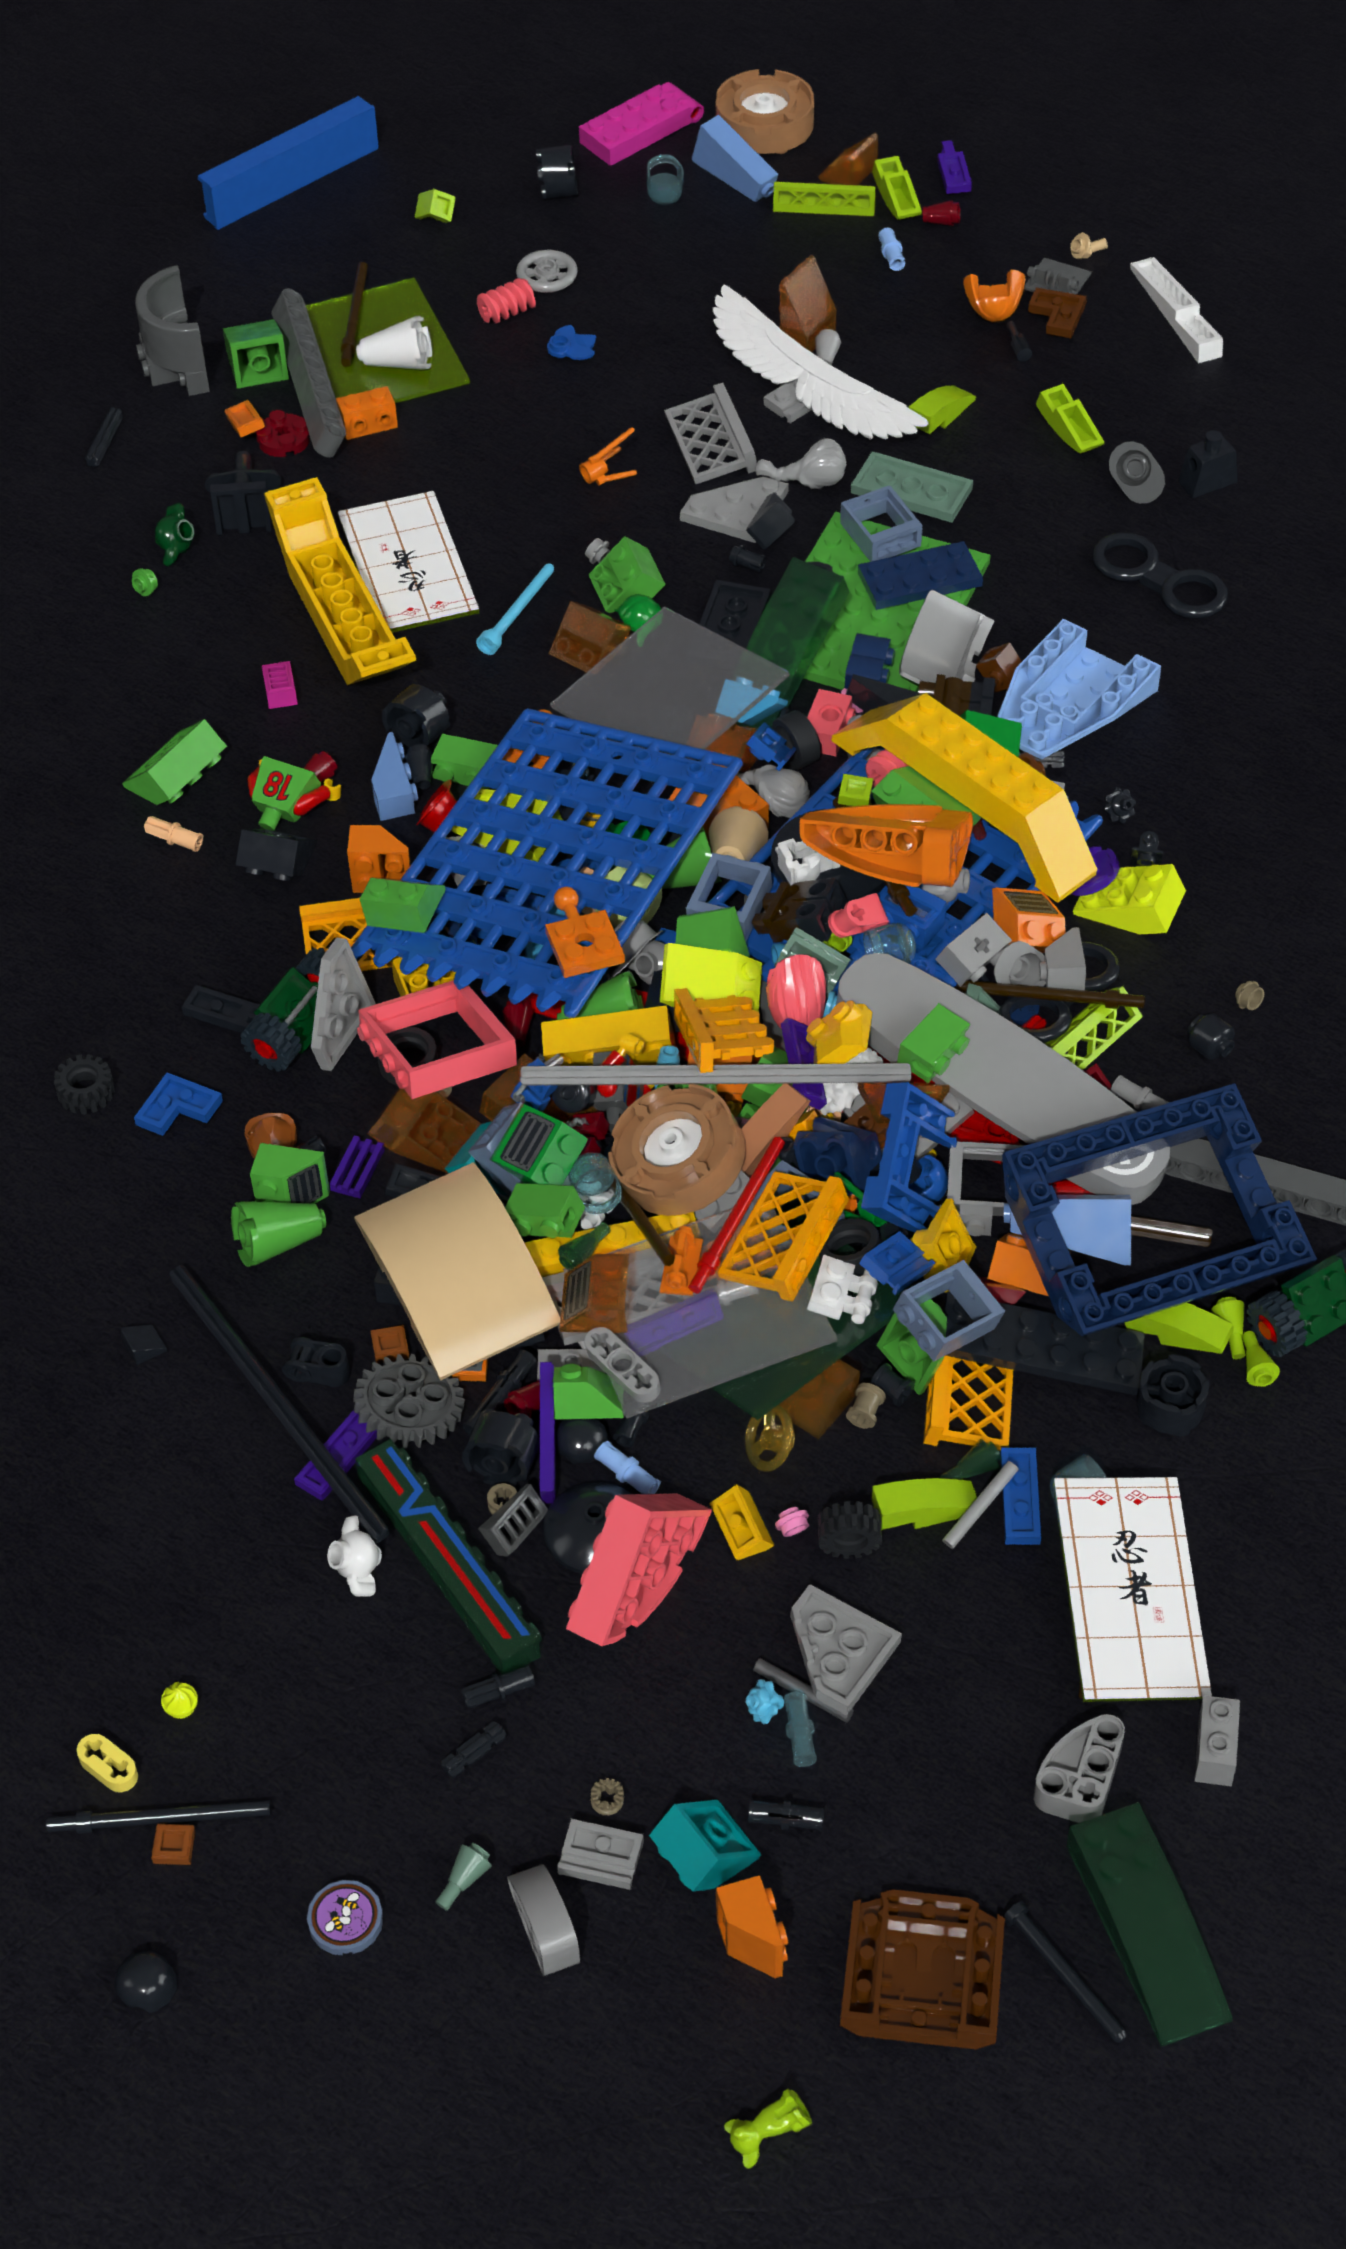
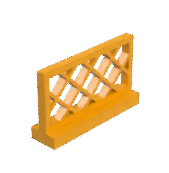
(337, 916)
(806, 1238)
(940, 1401)

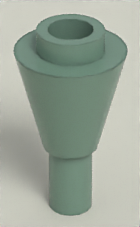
(468, 1867)

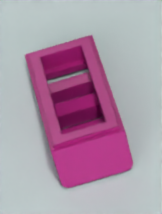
(279, 685)

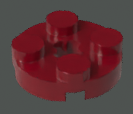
(293, 430)

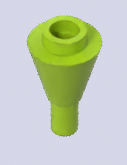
(1232, 1311)
(1259, 1366)

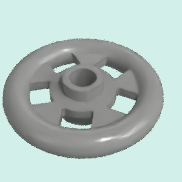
(547, 269)

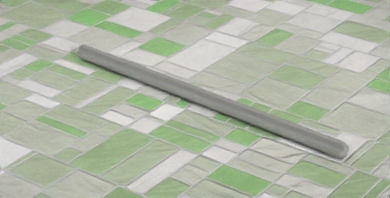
(721, 1074)

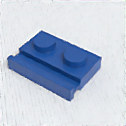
(770, 745)
(896, 1262)

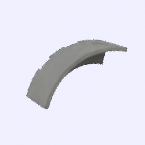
(944, 640)

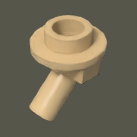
(1083, 248)

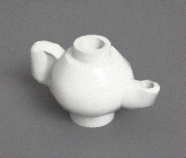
(355, 1557)

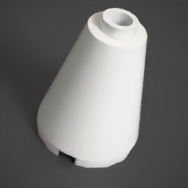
(398, 346)

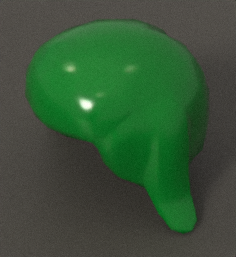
(637, 610)

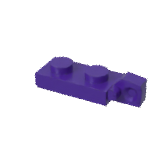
(953, 169)

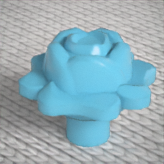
(763, 1701)

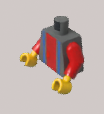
(617, 1098)

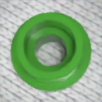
(144, 581)

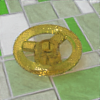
(773, 1437)

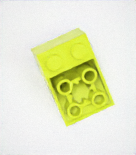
(1136, 900)

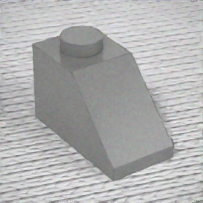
(1064, 962)

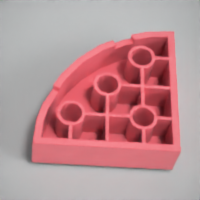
(634, 1562)

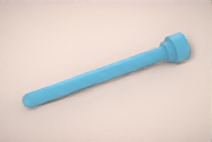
(490, 639)

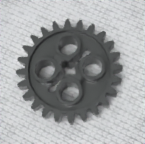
(408, 1401)

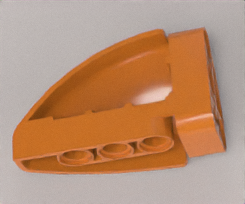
(893, 841)

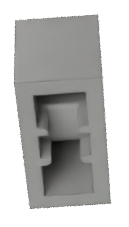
(973, 950)
(1217, 1740)

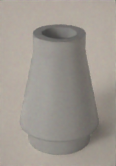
(827, 345)

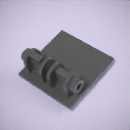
(1056, 277)

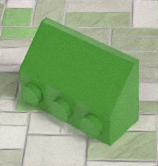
(177, 764)
(910, 787)

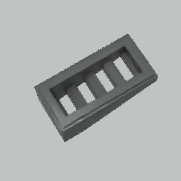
(491, 1528)

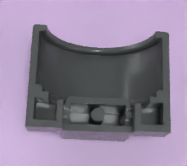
(169, 343)

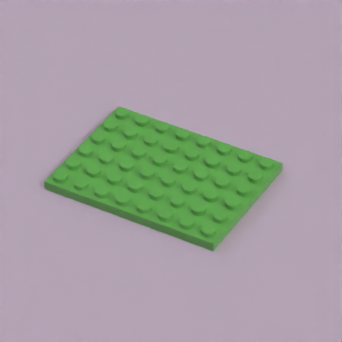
(858, 613)

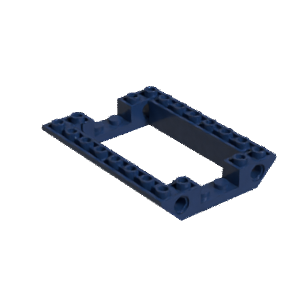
(1233, 1137)

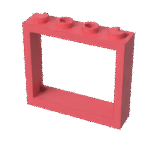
(426, 1005)

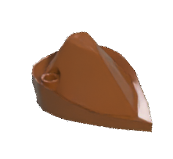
(270, 1129)

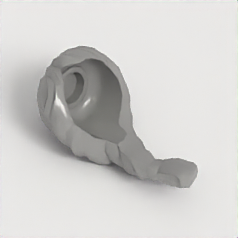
(818, 468)
(783, 789)

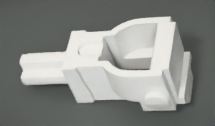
(812, 861)

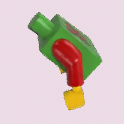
(286, 791)

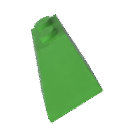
(256, 353)

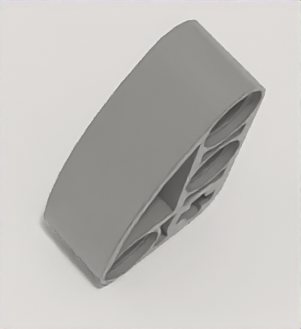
(1069, 1770)
(545, 1919)

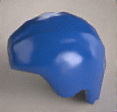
(932, 1181)

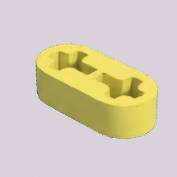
(102, 1768)

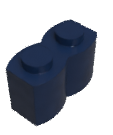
(870, 658)

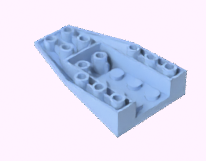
(1072, 690)

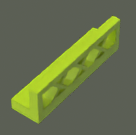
(824, 198)
(1086, 1023)

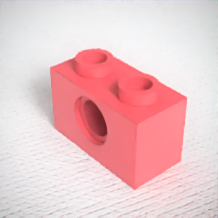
(829, 715)

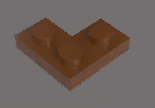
(1062, 308)

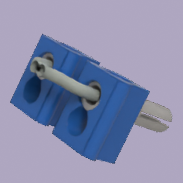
(536, 1096)

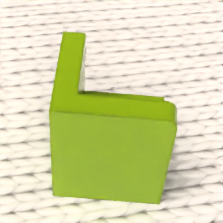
(435, 205)
(855, 790)

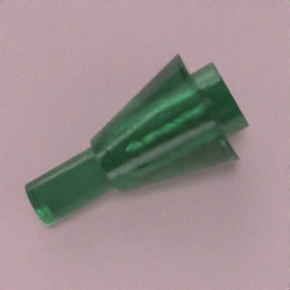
(583, 1247)
(977, 1460)

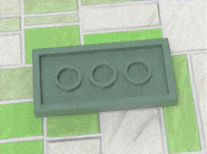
(918, 486)

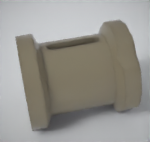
(865, 1405)

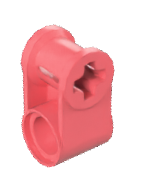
(858, 916)

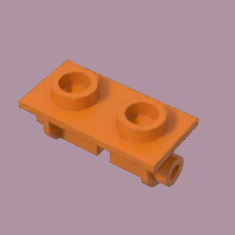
(687, 1254)

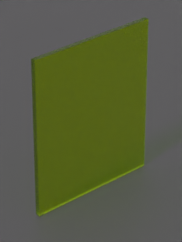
(379, 310)

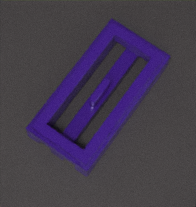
(364, 1147)

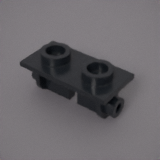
(1147, 852)

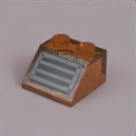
(597, 1294)

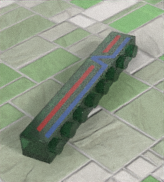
(448, 1558)

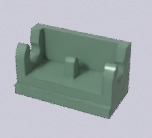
(832, 961)

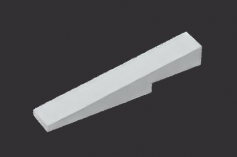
(1179, 310)

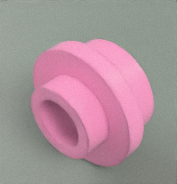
(792, 1521)

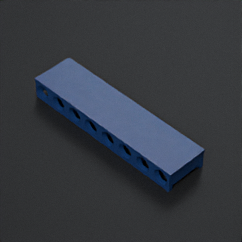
(289, 162)

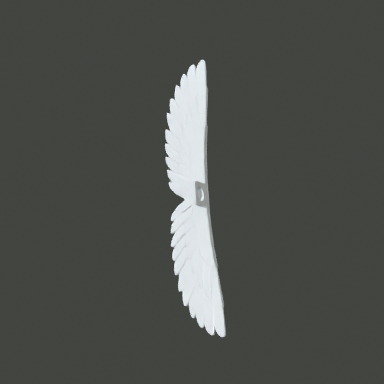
(829, 391)

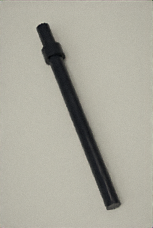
(87, 1821)

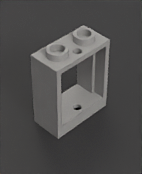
(973, 1151)

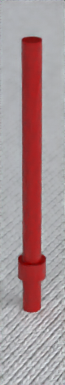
(710, 1260)

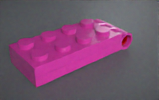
(639, 122)

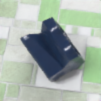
(839, 1149)

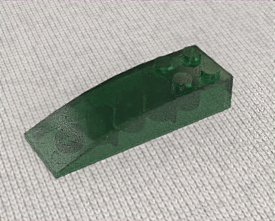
(797, 623)
(1149, 1923)

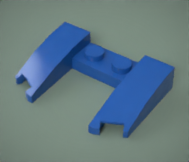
(910, 1115)

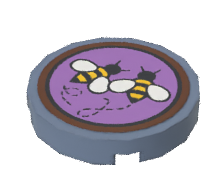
(345, 1917)

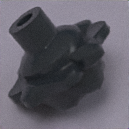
(1119, 805)

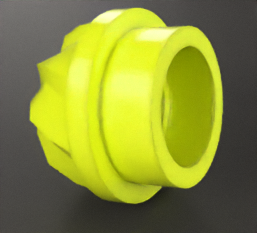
(179, 1700)

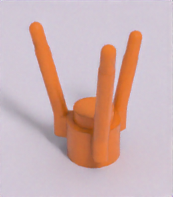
(595, 467)

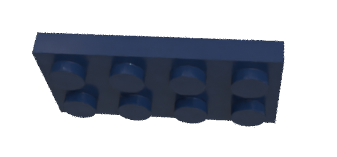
(914, 574)

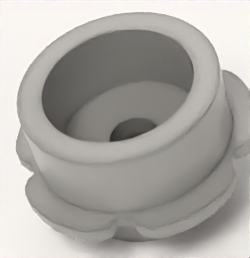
(597, 550)

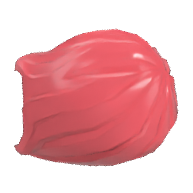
(796, 990)

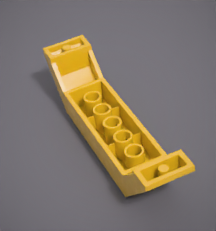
(332, 585)
(984, 780)

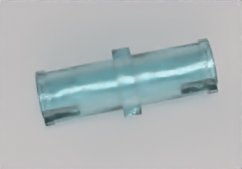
(800, 1729)

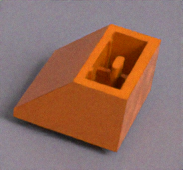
(375, 854)
(1014, 1265)
(750, 1926)

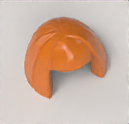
(997, 301)

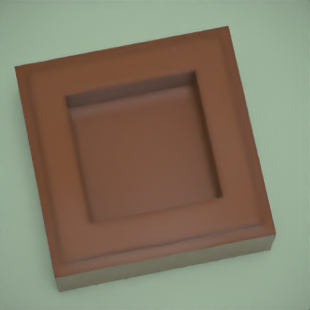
(389, 1343)
(173, 1844)

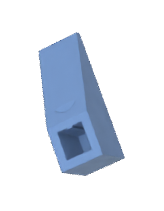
(391, 784)

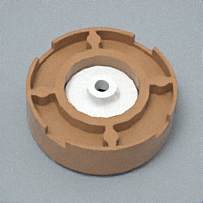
(767, 109)
(677, 1149)

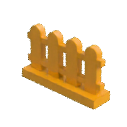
(720, 1028)

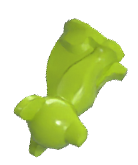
(775, 2119)

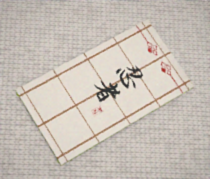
(408, 561)
(1131, 1589)

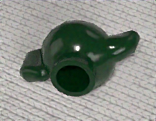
(174, 533)

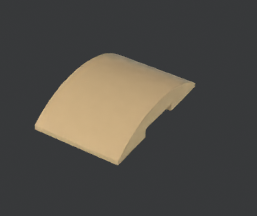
(459, 1270)

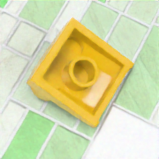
(840, 1033)
(945, 1240)

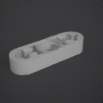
(618, 1351)

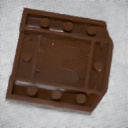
(923, 1970)

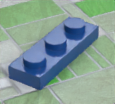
(1021, 1498)

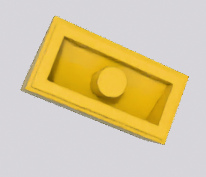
(741, 1523)

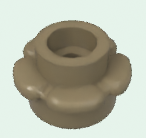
(1249, 995)

